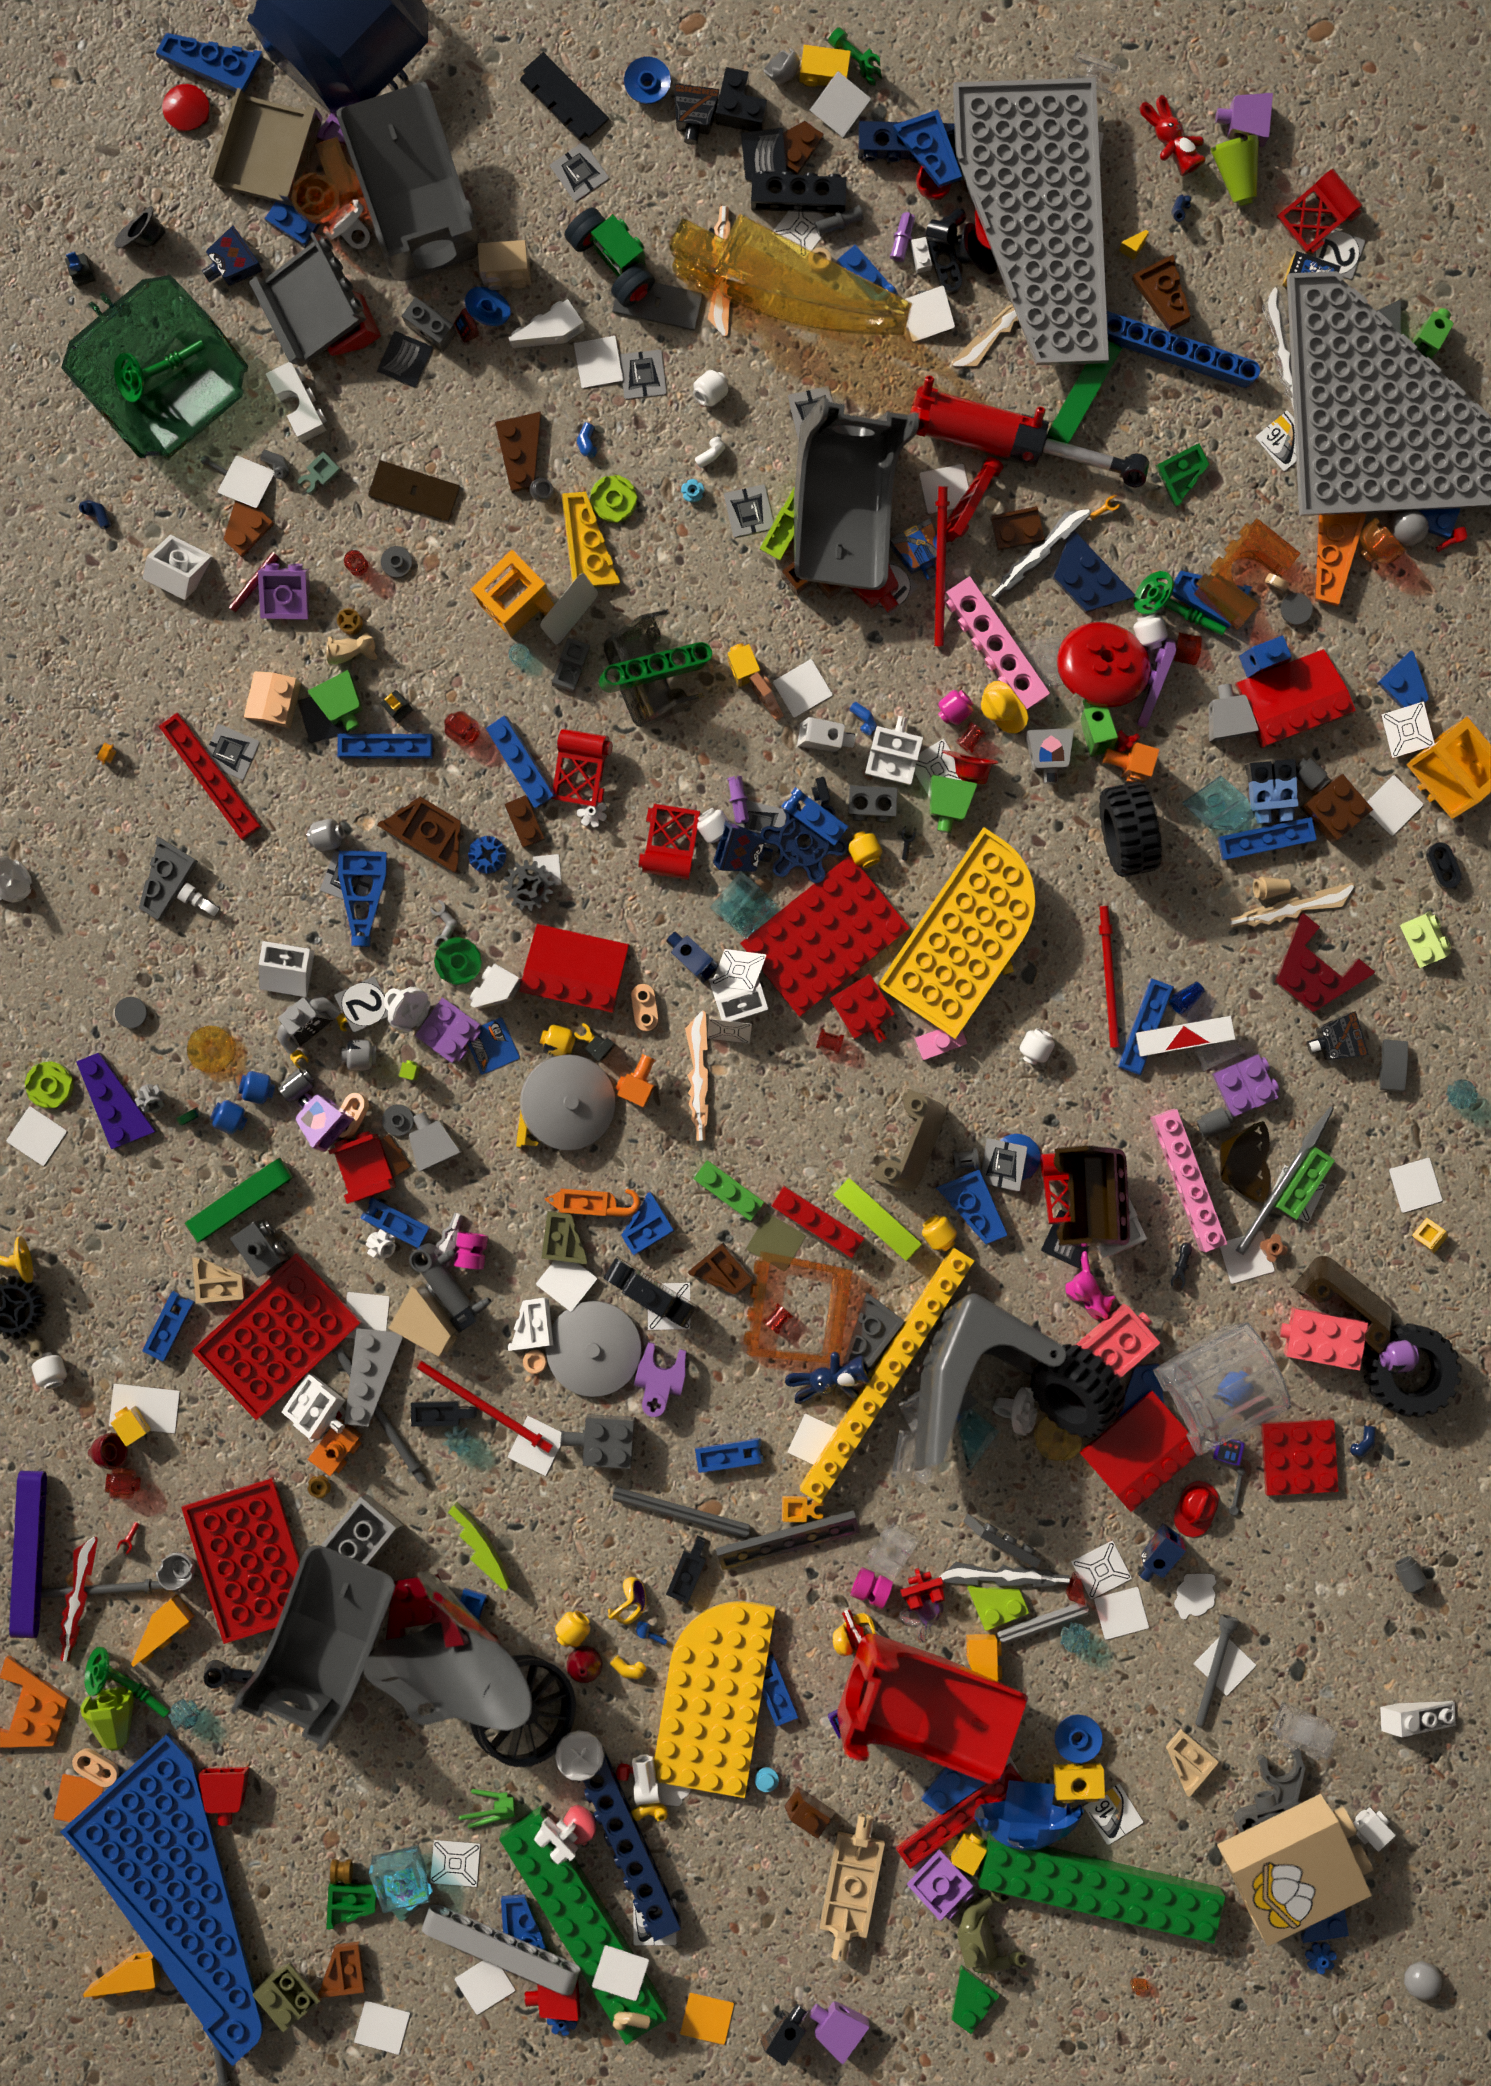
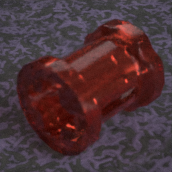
(350, 558)
(971, 737)
(829, 1041)
(777, 1318)

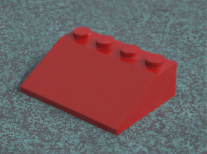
(1296, 697)
(574, 968)
(1140, 1451)

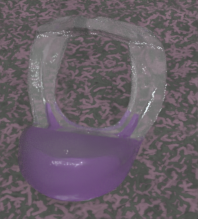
(928, 1614)

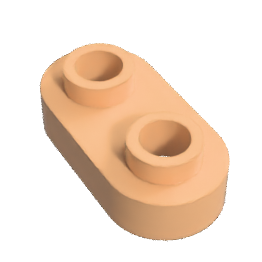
(644, 1007)
(350, 1106)
(95, 1770)

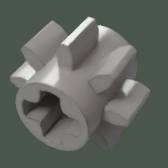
(150, 1098)

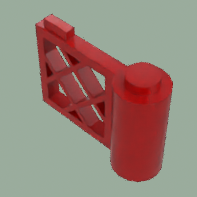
(1336, 199)
(586, 748)
(664, 860)
(1051, 1174)

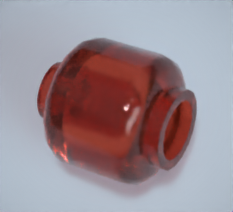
(461, 728)
(122, 1483)

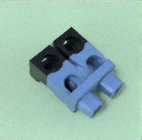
(1272, 788)

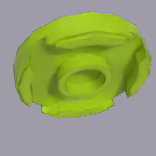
(613, 498)
(49, 1084)

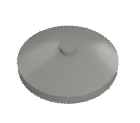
(567, 1102)
(594, 1348)

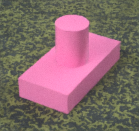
(937, 1043)

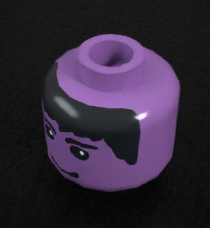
(1399, 1357)

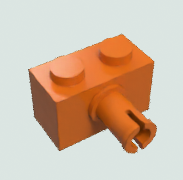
(1136, 764)
(635, 1085)
(334, 1448)

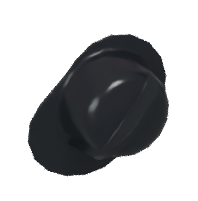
(143, 230)
(971, 251)

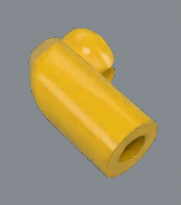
(628, 1671)
(656, 1810)

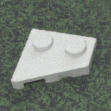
(533, 1326)

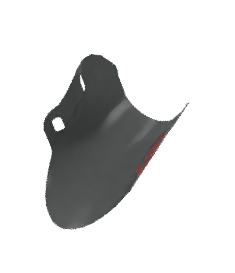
(453, 1675)

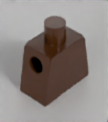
(810, 1813)

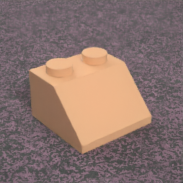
(272, 698)

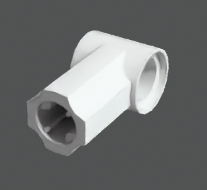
(646, 1787)

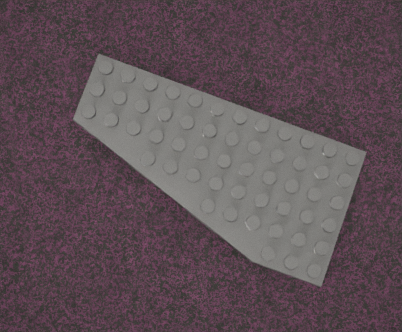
(1038, 194)

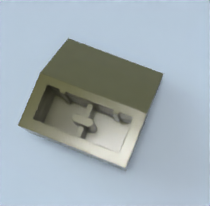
(285, 1996)

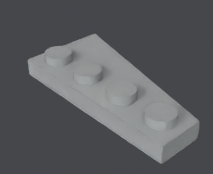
(371, 1364)

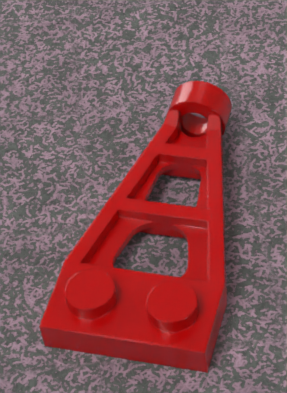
(960, 516)

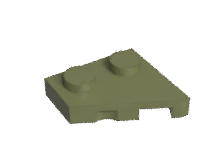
(562, 1239)

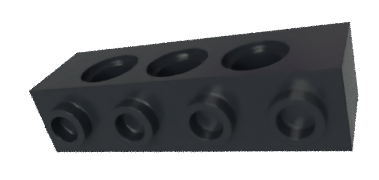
(787, 200)

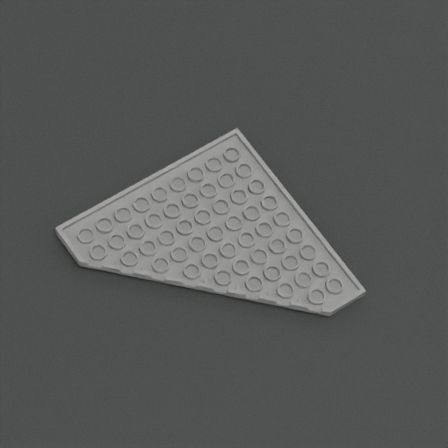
(1374, 413)

